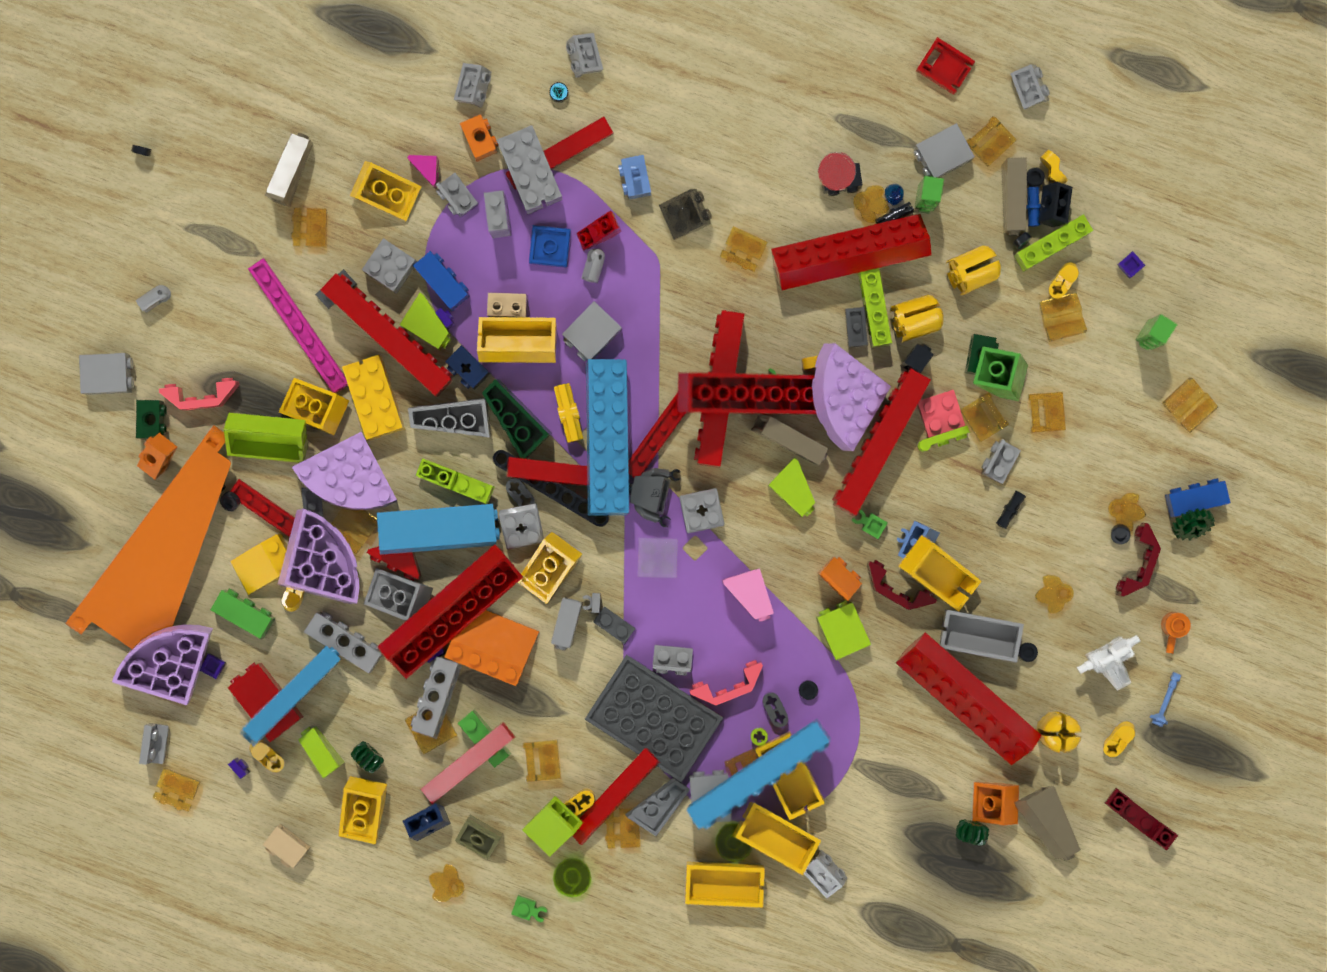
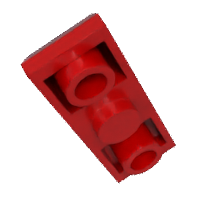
(599, 231)
(399, 561)

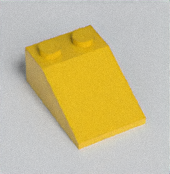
(385, 190)
(315, 405)
(261, 563)
(549, 567)
(362, 809)

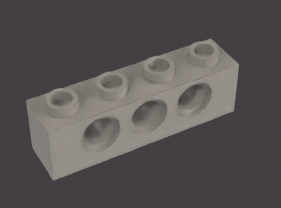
(316, 630)
(432, 727)

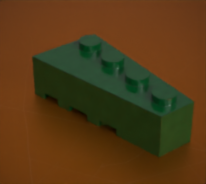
(519, 423)

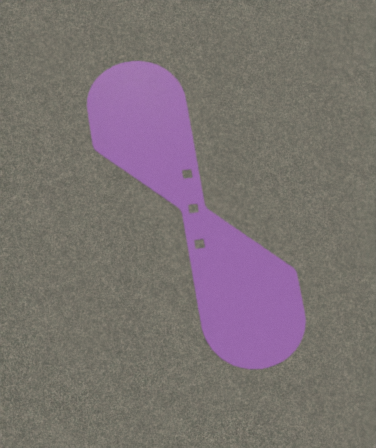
(696, 605)

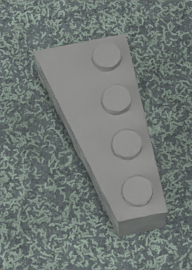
(461, 417)

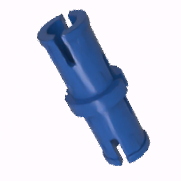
(1033, 206)

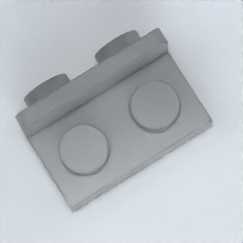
(584, 54)
(472, 84)
(1030, 86)
(457, 195)
(1001, 461)
(672, 658)
(154, 744)
(825, 874)

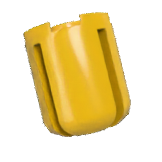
(970, 260)
(917, 317)
(1066, 739)

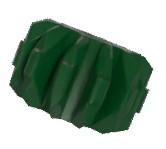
(367, 757)
(972, 832)

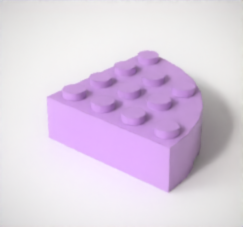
(845, 395)
(347, 476)
(319, 560)
(166, 662)

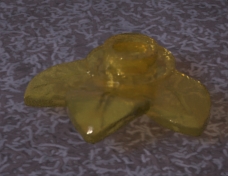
(874, 203)
(1129, 510)
(1051, 593)
(443, 884)

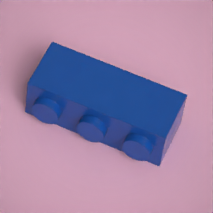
(442, 280)
(1197, 496)

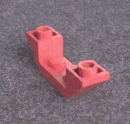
(224, 392)
(703, 691)

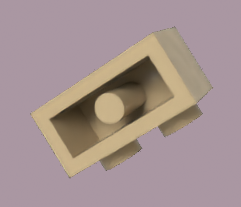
(507, 305)
(286, 846)

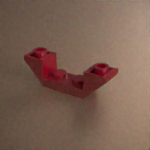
(1145, 536)
(877, 573)
(1141, 819)

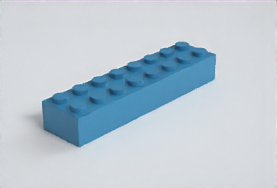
(607, 437)
(758, 774)

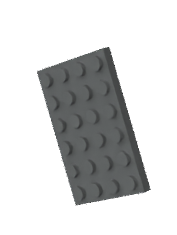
(653, 714)

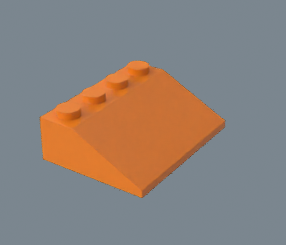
(494, 647)

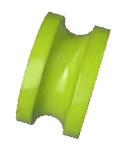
(764, 733)

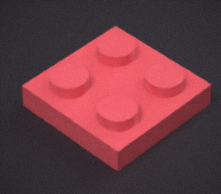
(940, 413)

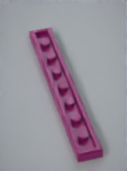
(298, 325)

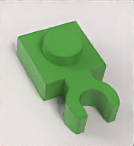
(872, 525)
(525, 909)

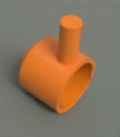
(1175, 626)

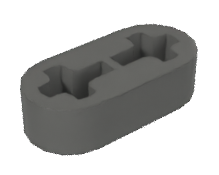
(524, 491)
(771, 712)

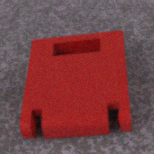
(948, 68)

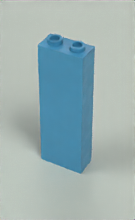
(437, 529)
(290, 695)

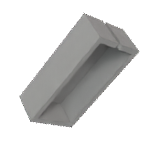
(529, 169)
(981, 635)

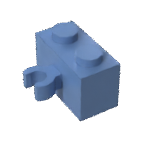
(635, 176)
(914, 534)

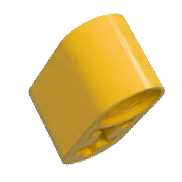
(585, 805)

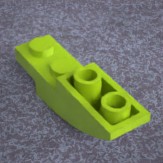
(455, 481)

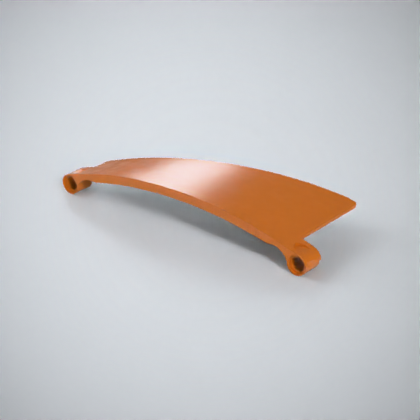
(152, 570)

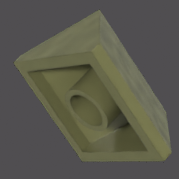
(478, 837)

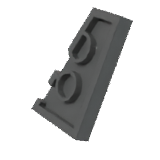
(659, 806)

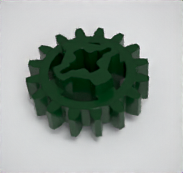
(1193, 524)

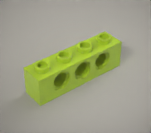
(1053, 243)
(875, 308)

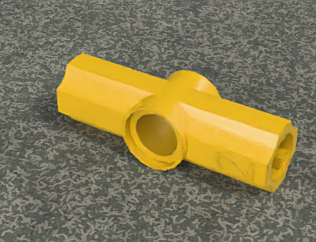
(568, 412)

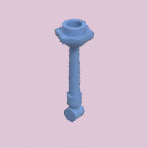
(1159, 718)

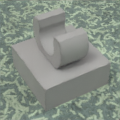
(594, 602)

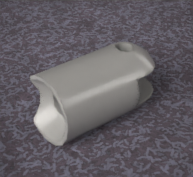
(593, 265)
(153, 298)

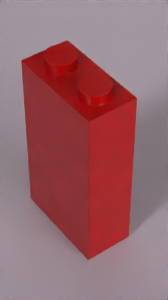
(255, 691)

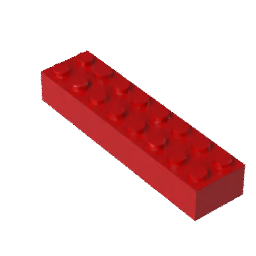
(851, 252)
(384, 332)
(723, 361)
(745, 393)
(882, 441)
(450, 611)
(968, 699)

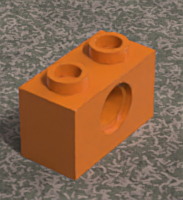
(483, 148)
(156, 455)

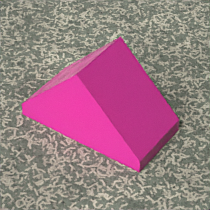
(427, 166)

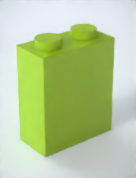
(843, 629)
(552, 826)

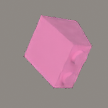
(751, 593)

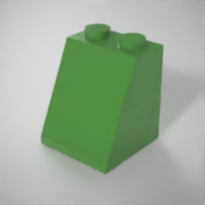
(1001, 373)

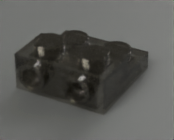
(686, 213)

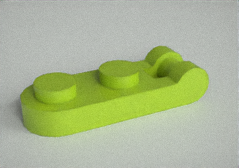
(943, 439)

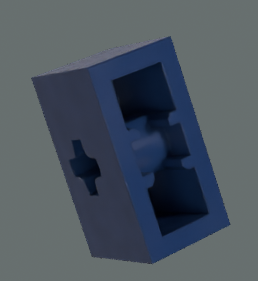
(463, 357)
(426, 822)

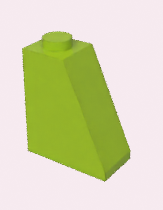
(425, 323)
(794, 489)
(320, 751)

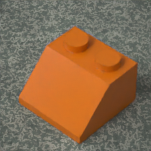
(840, 578)
(995, 803)

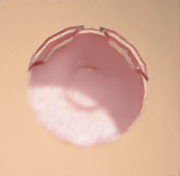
(836, 171)

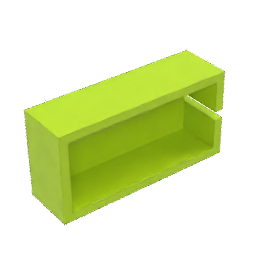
(266, 437)

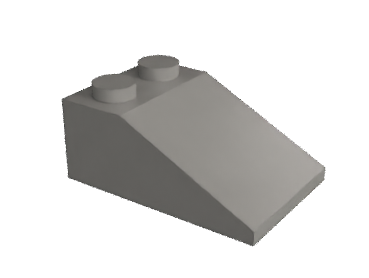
(396, 594)

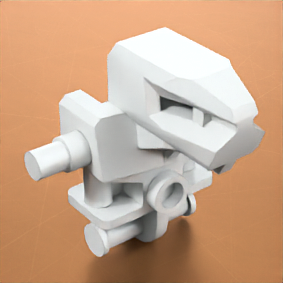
(1110, 660)

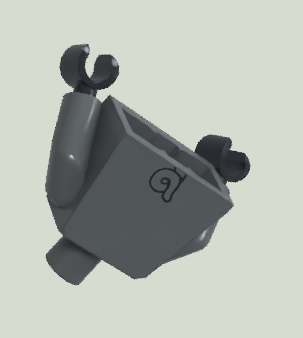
(650, 493)

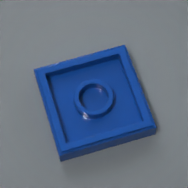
(549, 246)

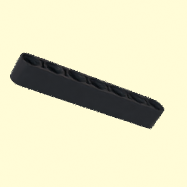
(557, 496)

